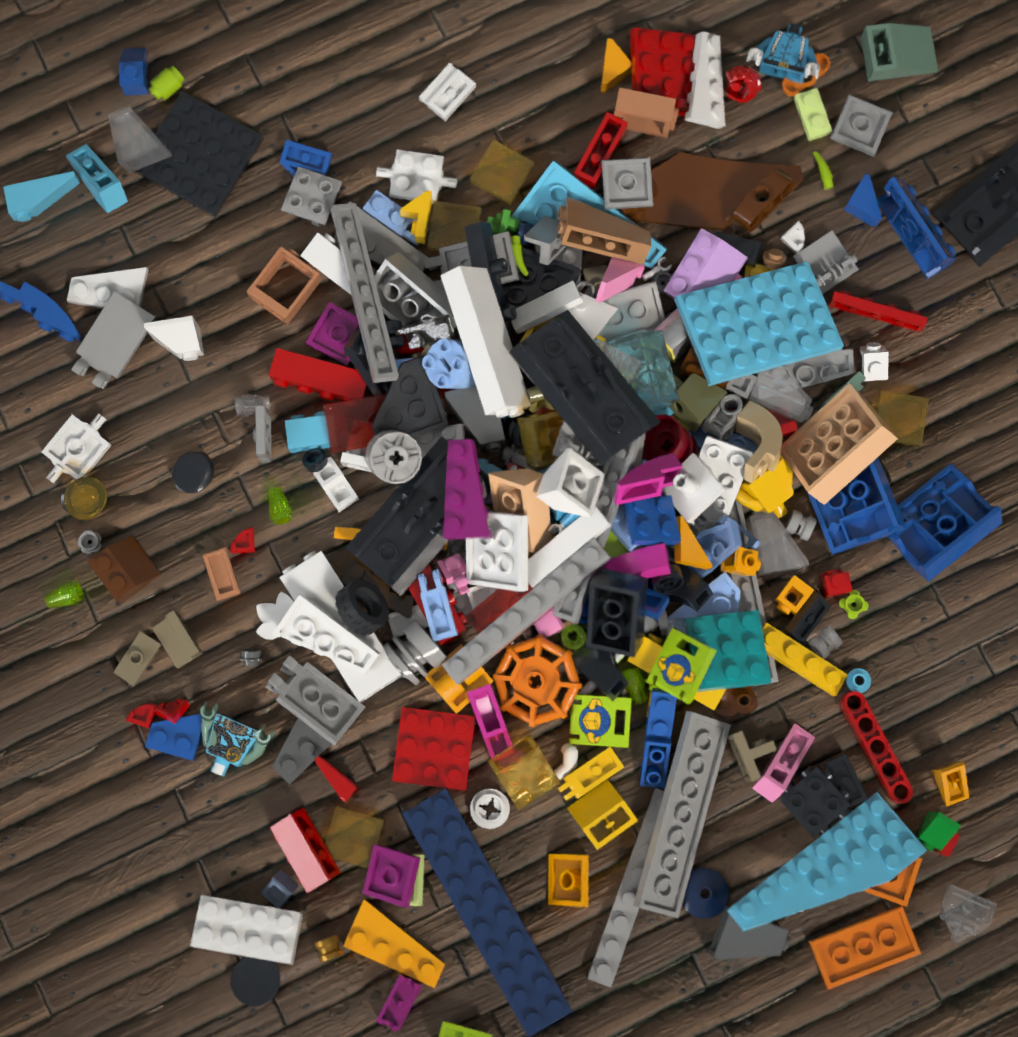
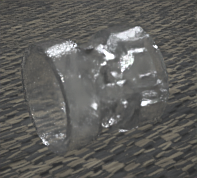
(825, 642)

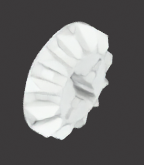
(479, 814)

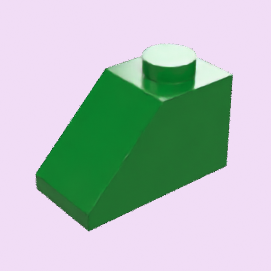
(936, 830)

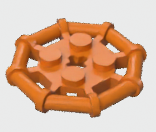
(550, 677)

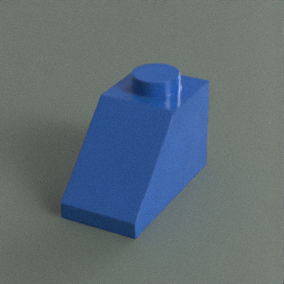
(134, 71)

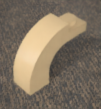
(766, 432)

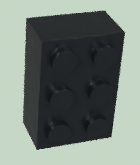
(616, 612)

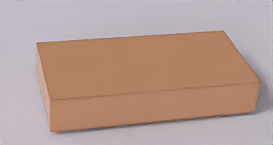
(221, 574)

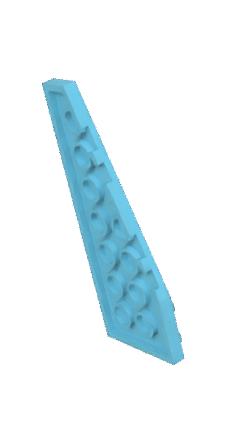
(850, 857)

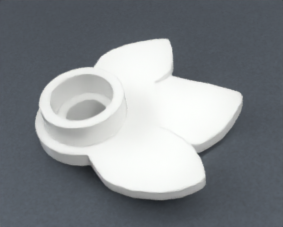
(272, 615)

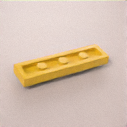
(802, 660)

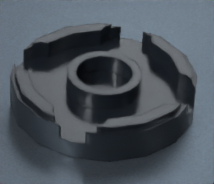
(255, 981)

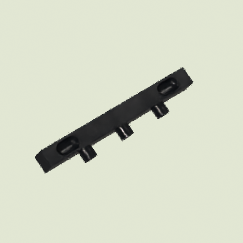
(483, 255)

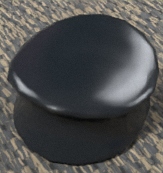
(192, 472)

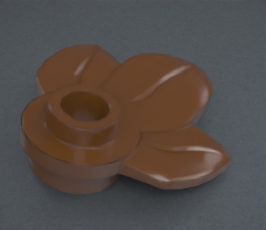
(730, 702)

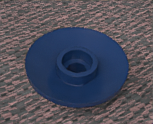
(718, 893)

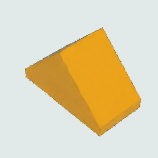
(616, 66)
(952, 782)

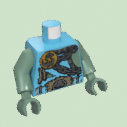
(230, 740)

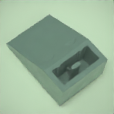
(898, 51)

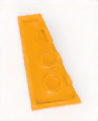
(390, 945)

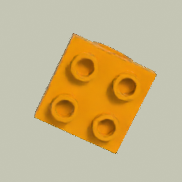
(454, 694)

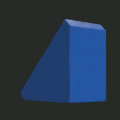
(864, 203)

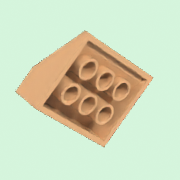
(837, 444)

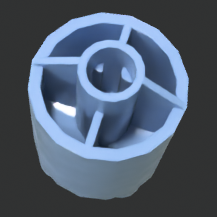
(448, 365)

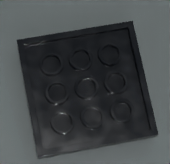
(206, 154)

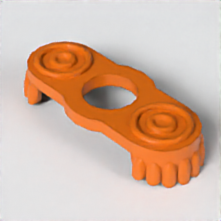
(792, 88)

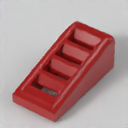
(340, 782)

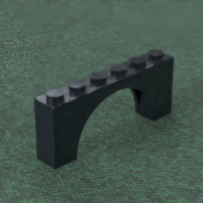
(601, 666)

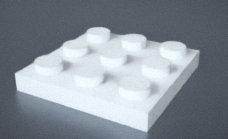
(500, 560)

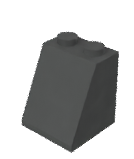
(481, 428)
(760, 941)

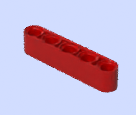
(886, 753)

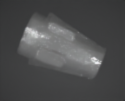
(246, 404)

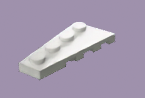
(707, 88)
(592, 314)
(317, 630)

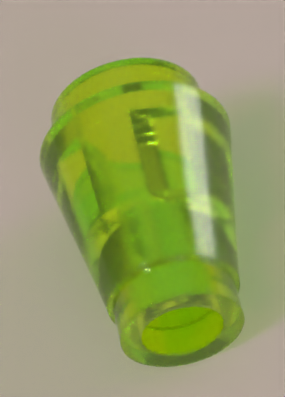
(279, 507)
(66, 595)
(576, 642)
(636, 687)

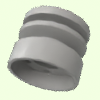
(385, 444)
(414, 652)

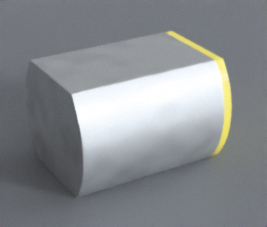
(675, 336)

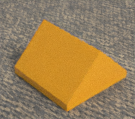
(568, 879)

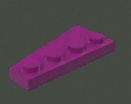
(464, 503)

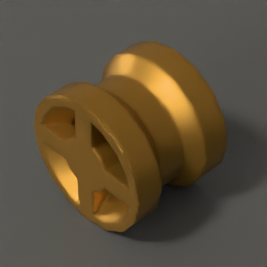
(328, 948)

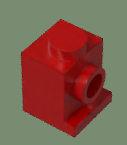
(835, 583)

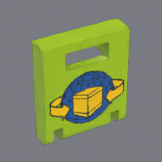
(678, 670)
(596, 720)

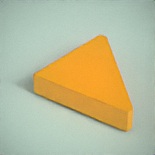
(688, 549)

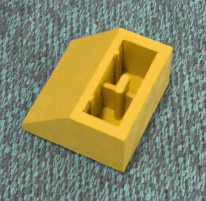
(602, 814)

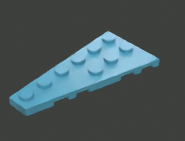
(553, 190)

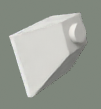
(178, 336)
(571, 485)

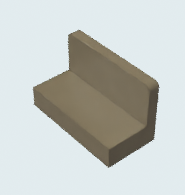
(177, 640)

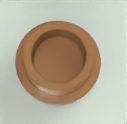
(774, 258)

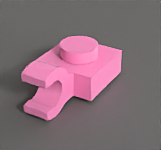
(454, 571)

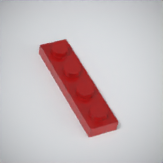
(886, 313)

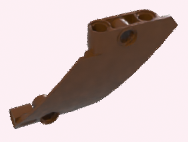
(715, 192)

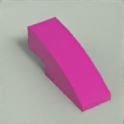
(648, 479)
(644, 562)
(490, 720)

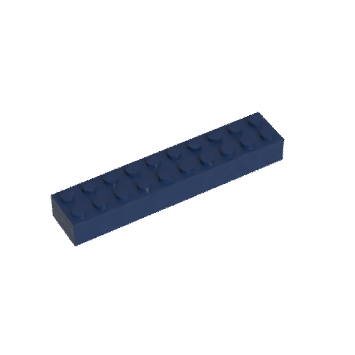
(487, 912)

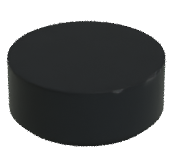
(314, 460)

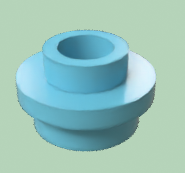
(850, 680)

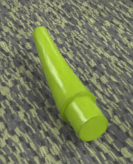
(826, 175)
(517, 248)

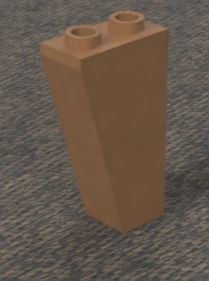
(601, 233)

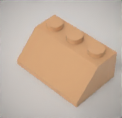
(516, 494)

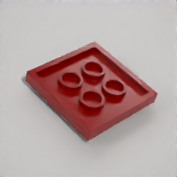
(662, 62)
(433, 748)

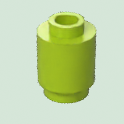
(166, 83)

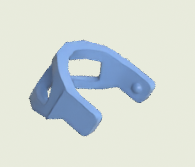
(752, 542)

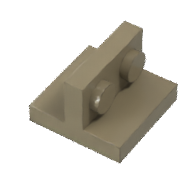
(746, 754)

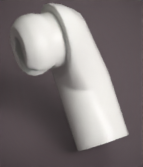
(570, 761)

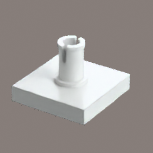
(694, 488)

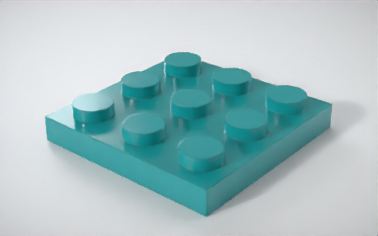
(739, 646)

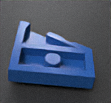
(306, 157)
(178, 738)

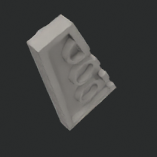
(384, 243)
(821, 368)

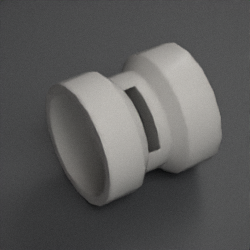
(800, 525)

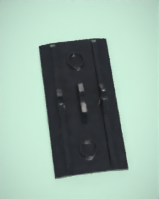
(986, 209)
(584, 387)
(409, 524)

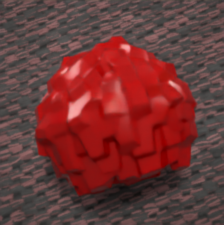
(742, 83)

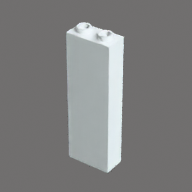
(486, 341)
(320, 584)

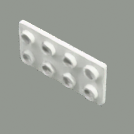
(728, 466)

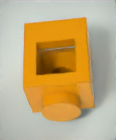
(745, 562)
(799, 590)

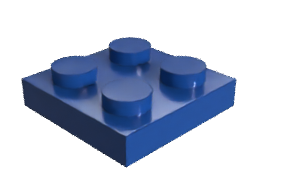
(652, 521)

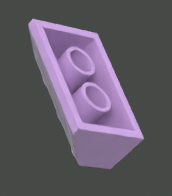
(705, 265)

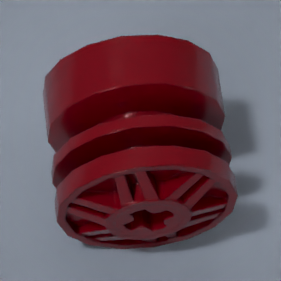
(667, 439)

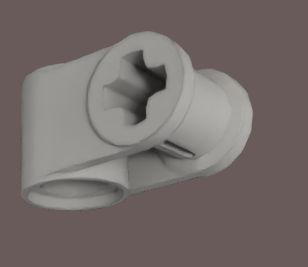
(722, 422)

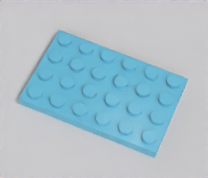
(758, 323)

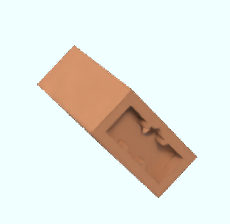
(646, 112)
(292, 258)

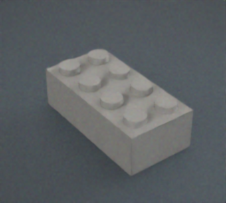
(409, 294)

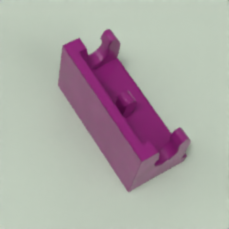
(399, 1002)

